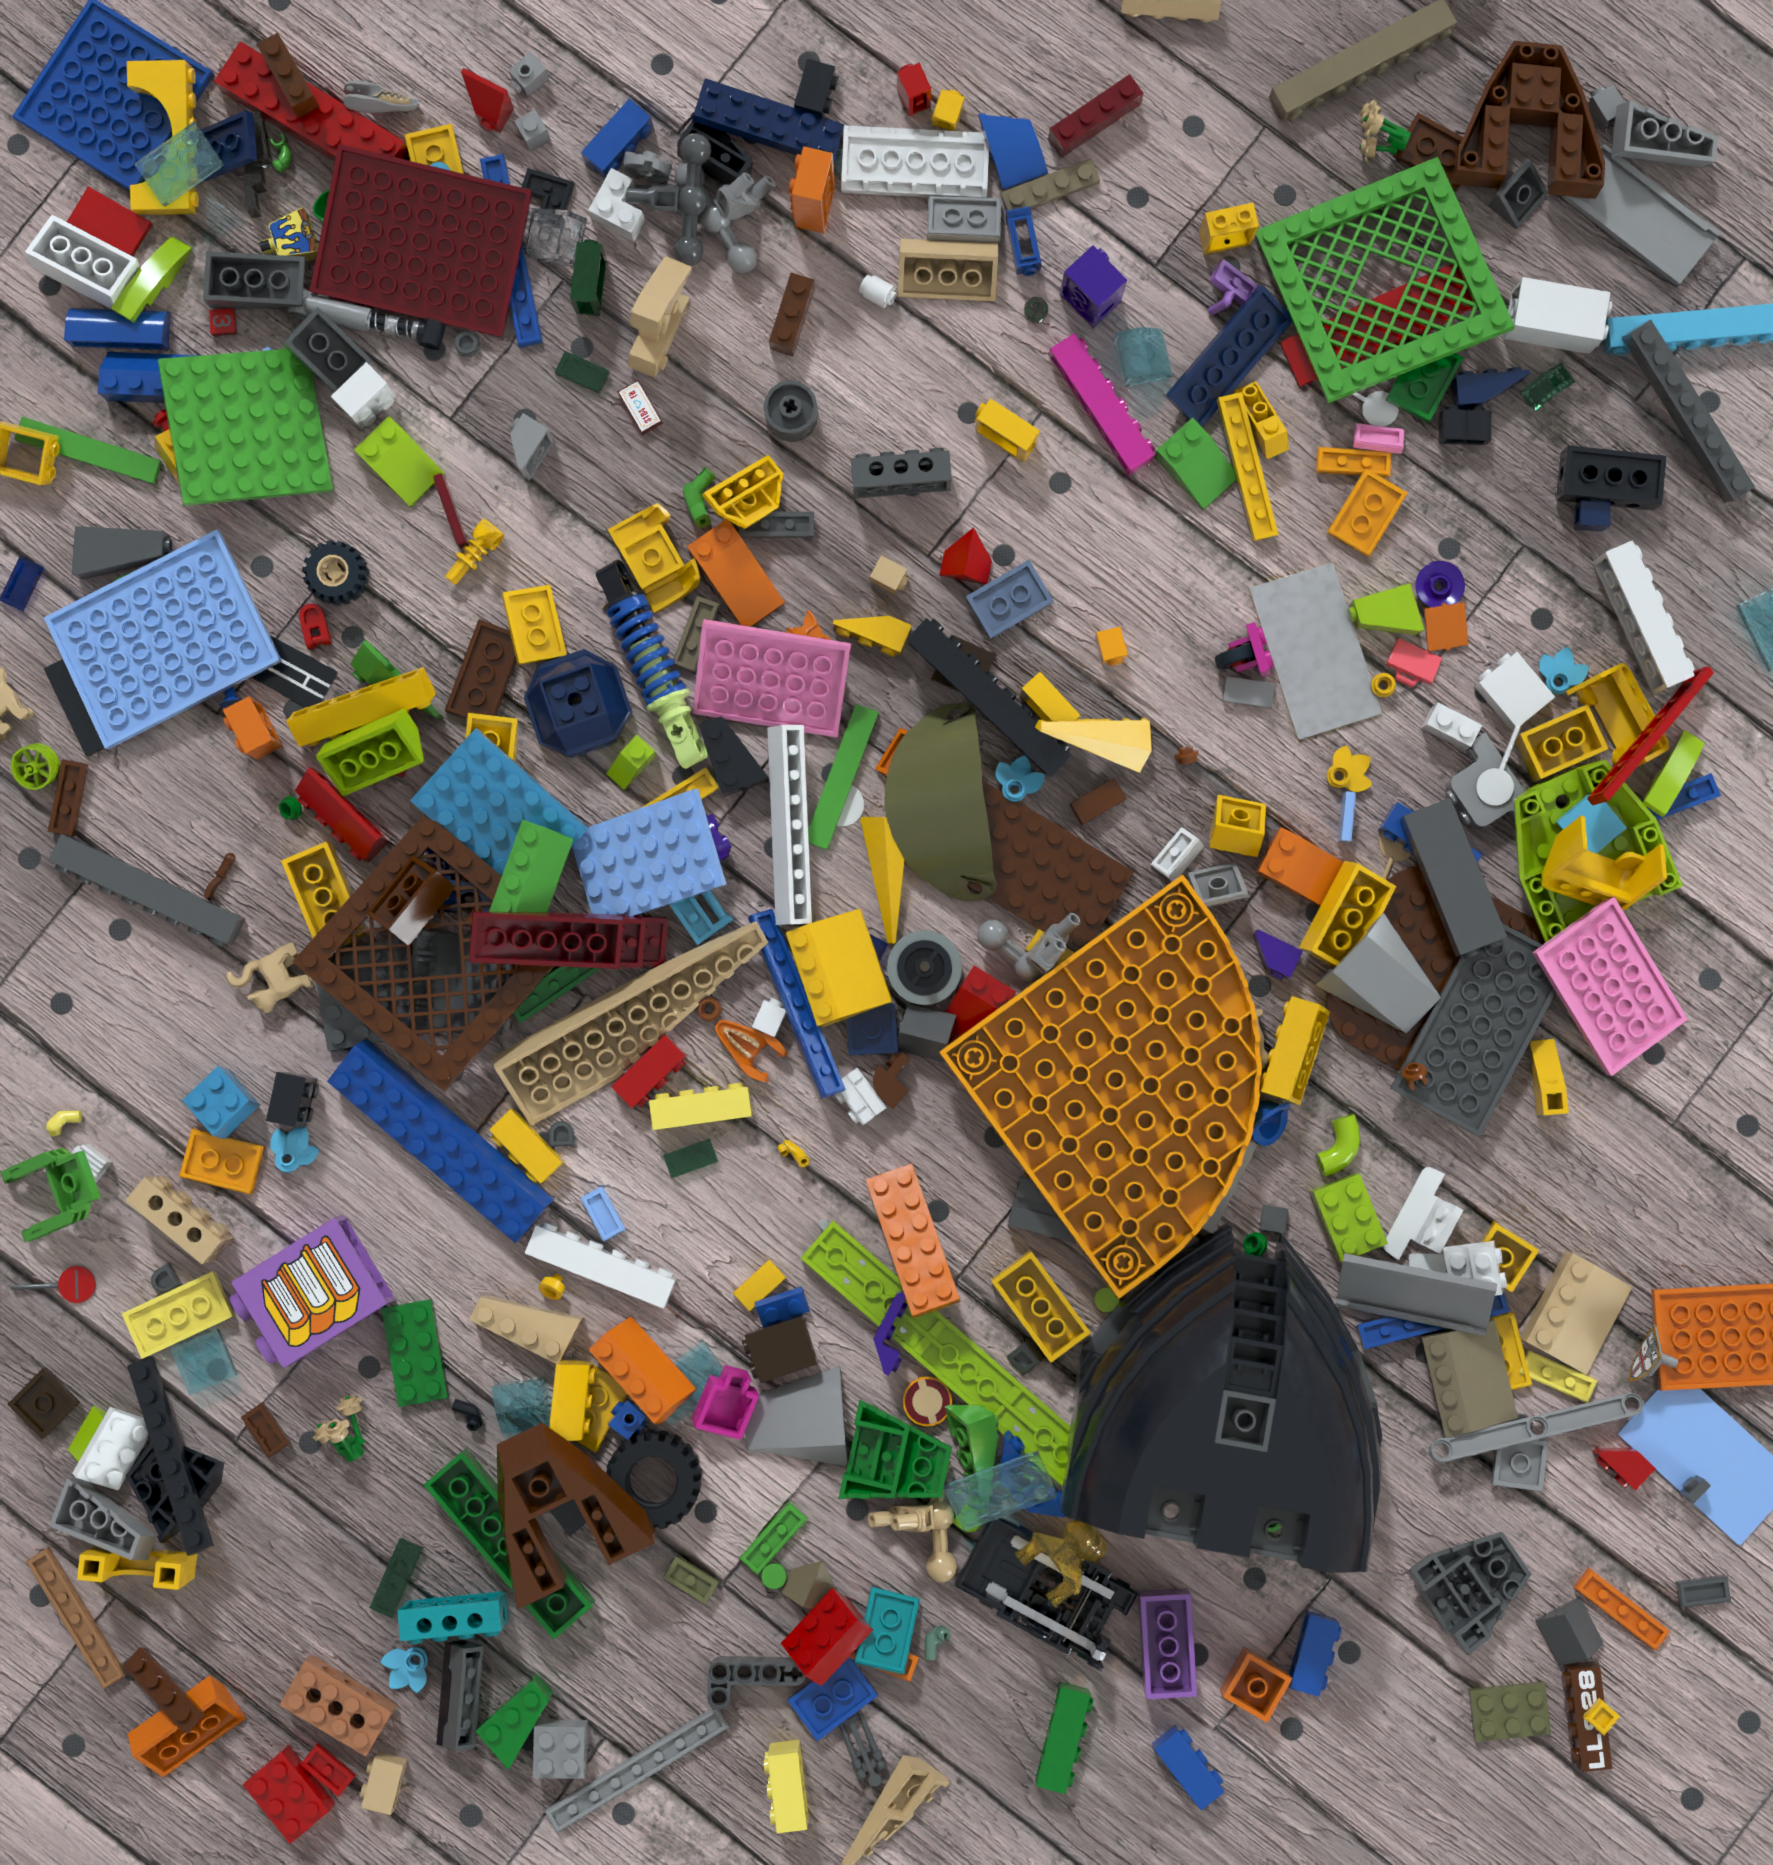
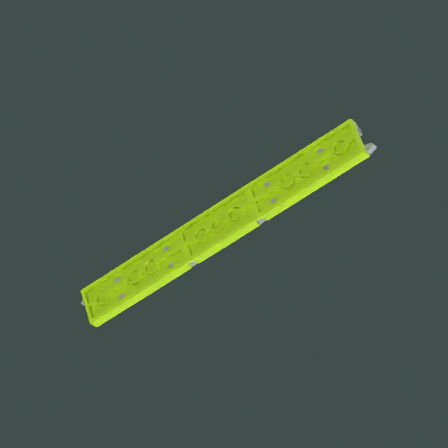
(941, 1346)

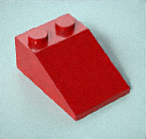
(977, 999)

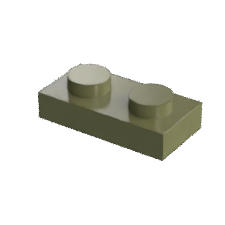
(691, 1579)

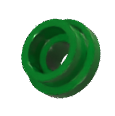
(290, 808)
(1250, 1242)

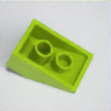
(398, 461)

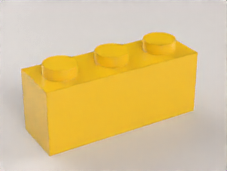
(526, 1146)

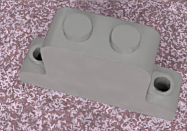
(1462, 786)

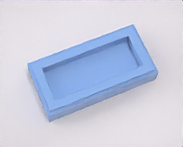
(1346, 817)
(603, 1213)

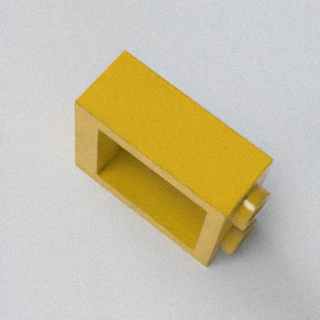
(1233, 224)
(1006, 429)
(50, 451)
(1047, 701)

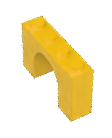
(167, 1567)

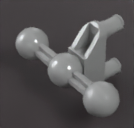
(730, 204)
(1043, 954)

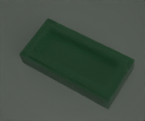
(582, 372)
(690, 1158)

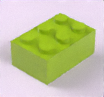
(1348, 1216)

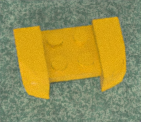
(654, 557)

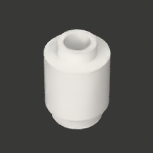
(878, 291)

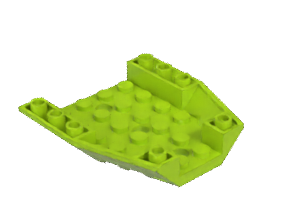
(1536, 830)

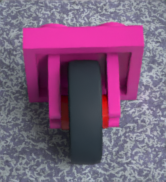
(1241, 654)

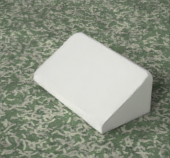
(1177, 854)

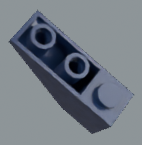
(1478, 389)

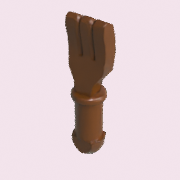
(221, 873)

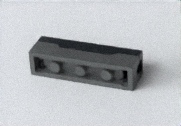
(459, 1695)

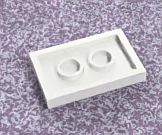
(112, 1449)

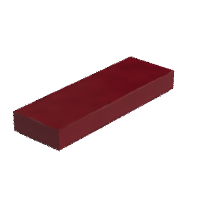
(450, 510)

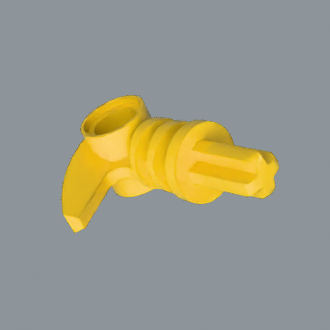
(485, 536)

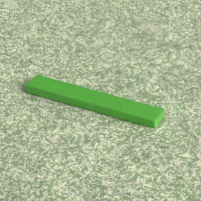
(95, 452)
(841, 776)

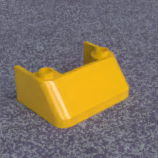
(1621, 708)
(1595, 878)

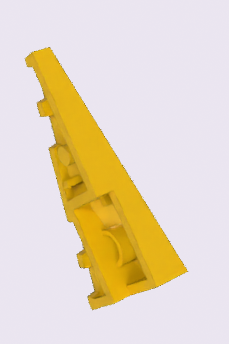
(1119, 741)
(886, 869)

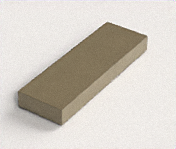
(689, 645)

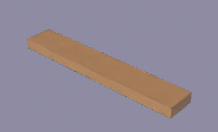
(76, 1618)

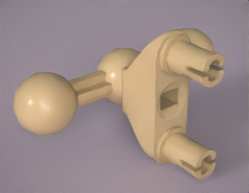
(921, 1518)

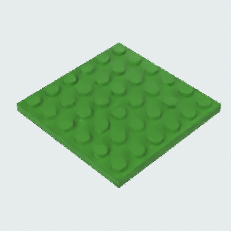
(244, 426)

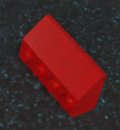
(340, 815)

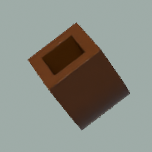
(885, 1084)

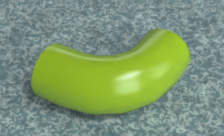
(1344, 1148)

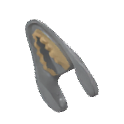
(373, 99)

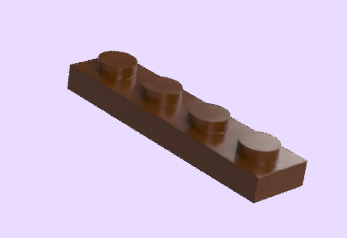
(164, 1690)

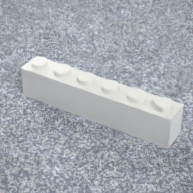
(601, 1265)

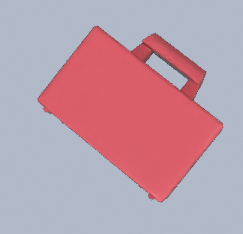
(1414, 662)

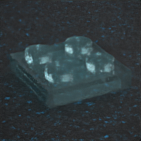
(204, 1361)

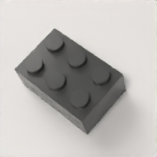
(325, 350)

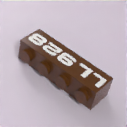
(1584, 1687)

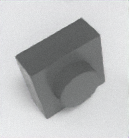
(1694, 1488)

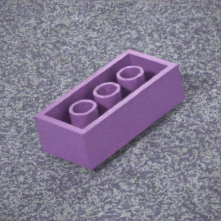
(1167, 1643)

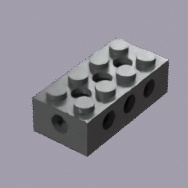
(893, 483)

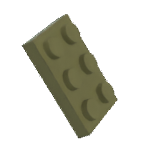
(1509, 1711)

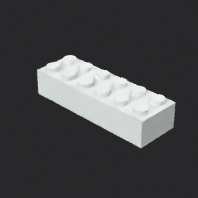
(1643, 617)

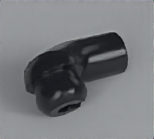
(471, 1413)

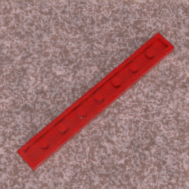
(1649, 736)

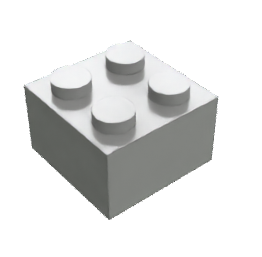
(560, 1748)

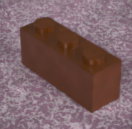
(287, 75)
(792, 314)

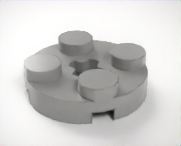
(646, 165)

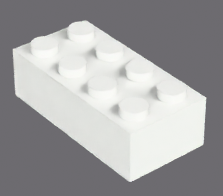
(81, 261)

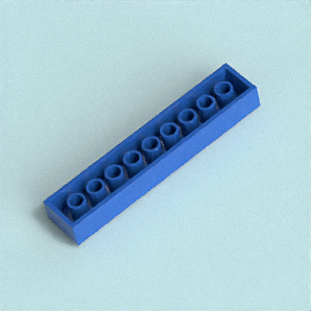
(440, 1140)

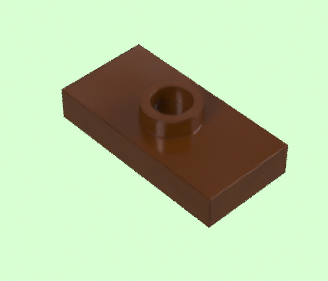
(265, 1430)

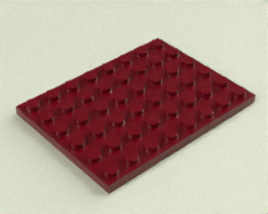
(420, 240)

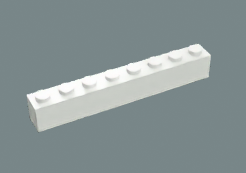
(789, 824)

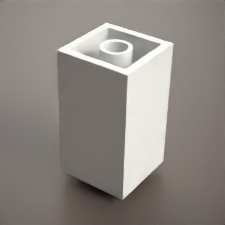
(1558, 315)

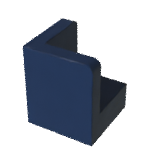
(1592, 515)

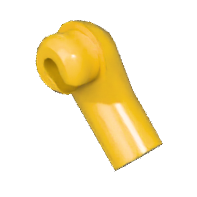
(797, 1152)

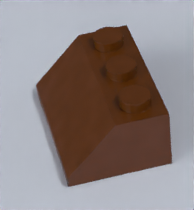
(411, 900)

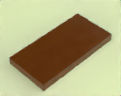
(483, 672)

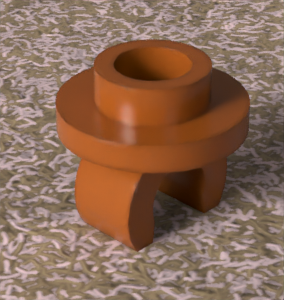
(1414, 1072)

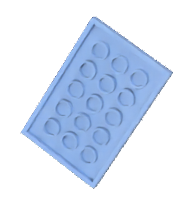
(649, 857)

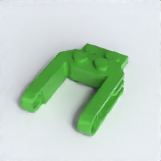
(70, 1184)

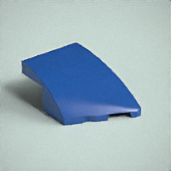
(1013, 149)

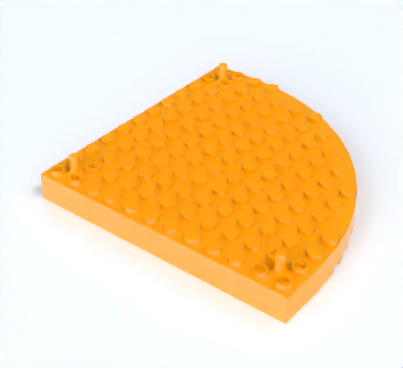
(1126, 1082)

